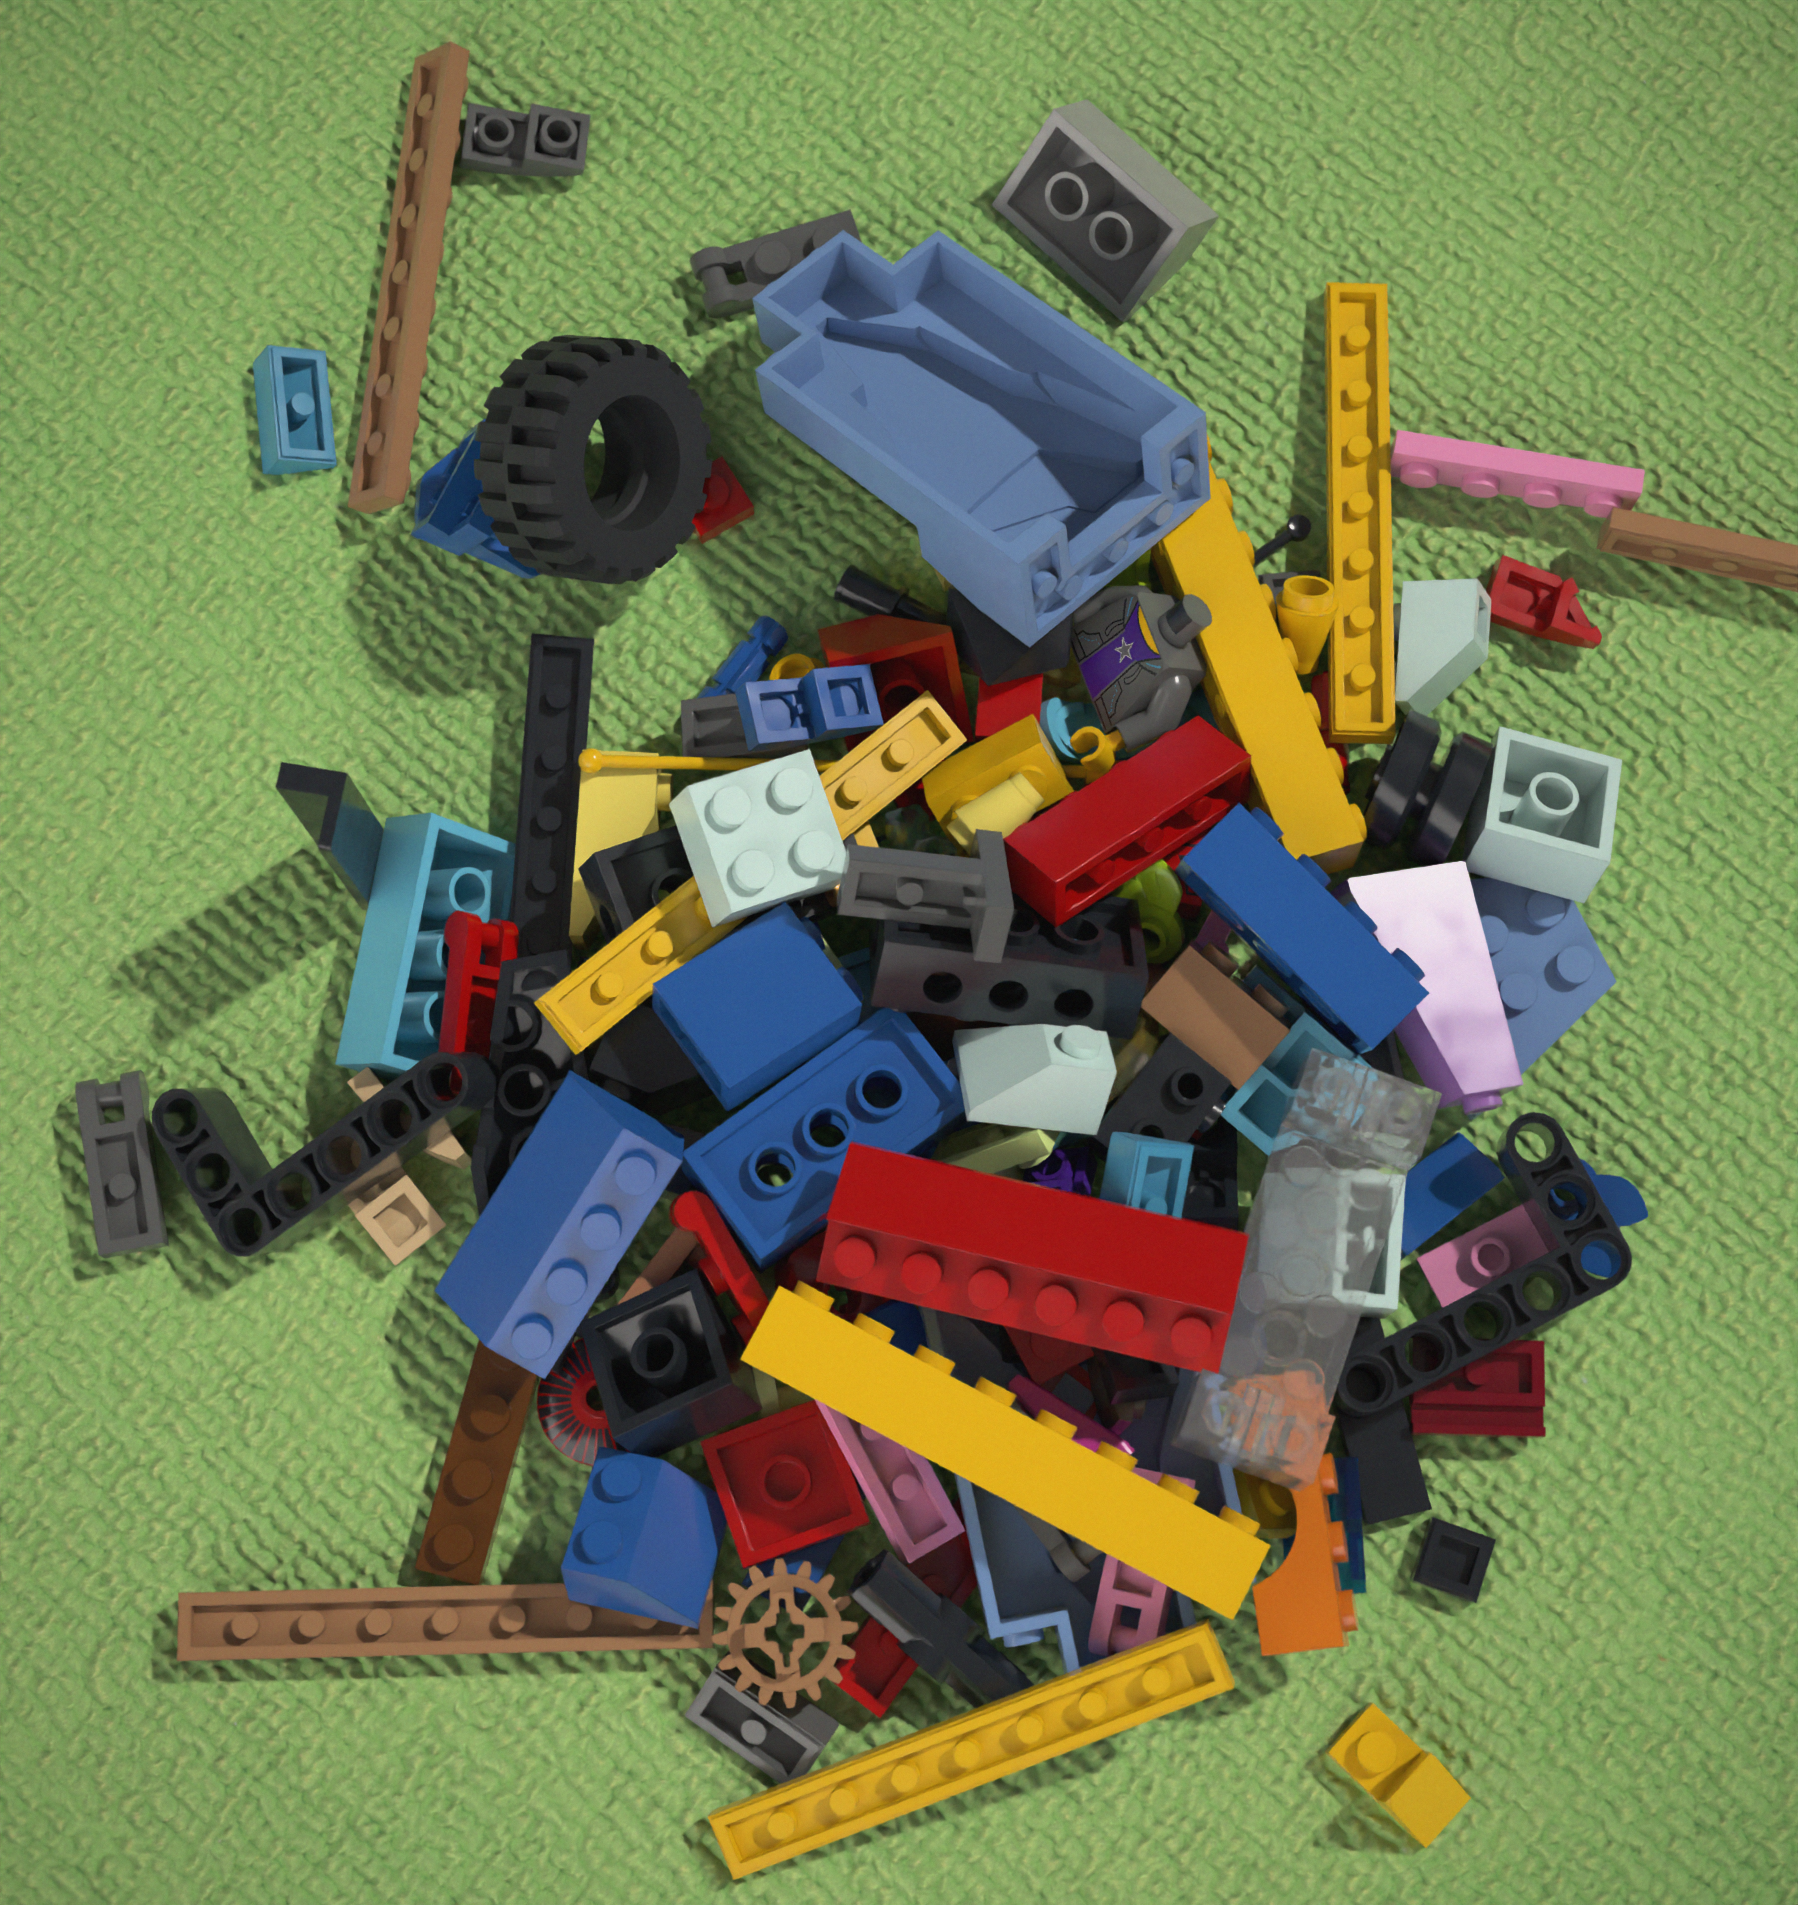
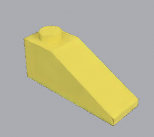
(611, 811)

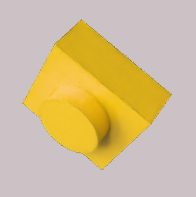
(1267, 1505)

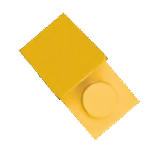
(1398, 1774)

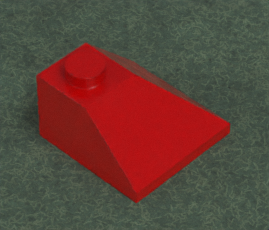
(904, 663)

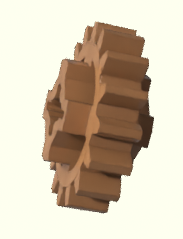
(753, 1635)

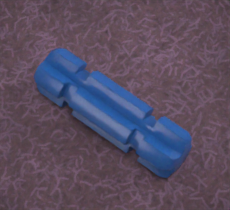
(748, 658)

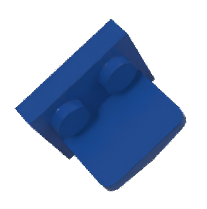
(451, 512)

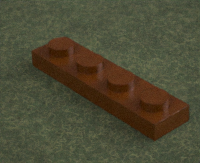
(477, 1468)

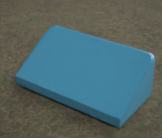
(293, 410)
(1147, 1172)

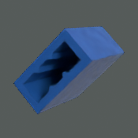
(758, 1004)

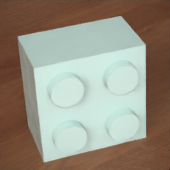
(1543, 815)
(760, 837)

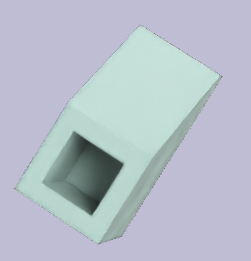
(1440, 639)

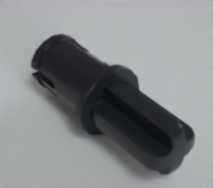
(875, 597)

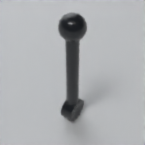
(1296, 530)

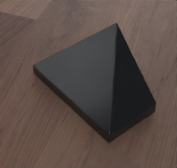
(996, 652)

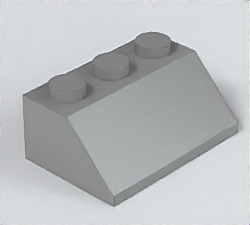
(1103, 208)

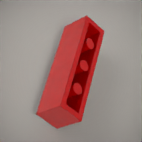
(1126, 820)

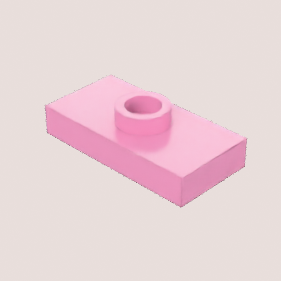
(1481, 1255)

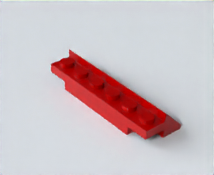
(1032, 1257)

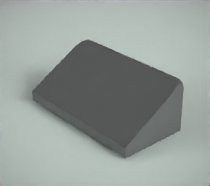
(771, 1736)

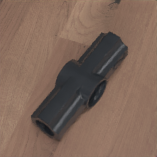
(935, 1632)

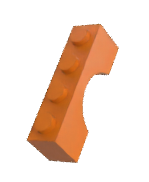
(1303, 1599)

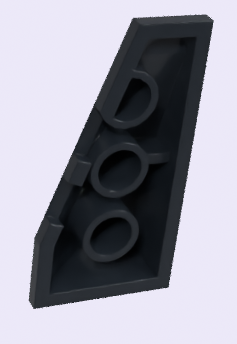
(528, 1066)

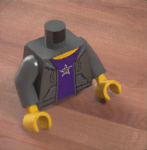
(1137, 666)

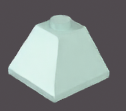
(1035, 1076)

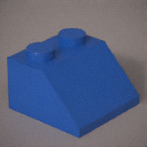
(644, 1539)

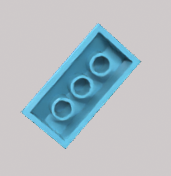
(400, 973)

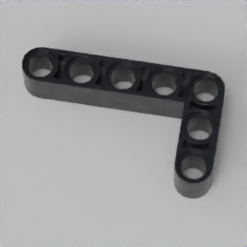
(323, 1161)
(1504, 1296)

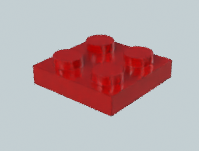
(784, 1484)

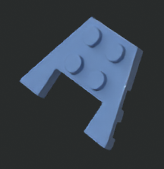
(1541, 962)

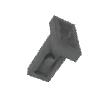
(934, 890)

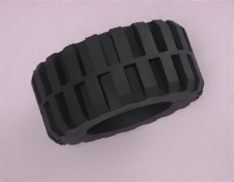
(537, 452)

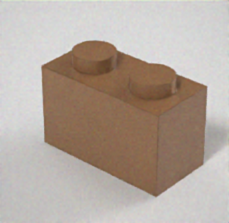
(1218, 1011)

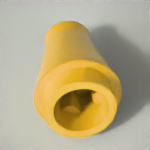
(1305, 617)

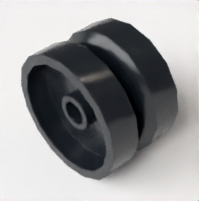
(1428, 792)

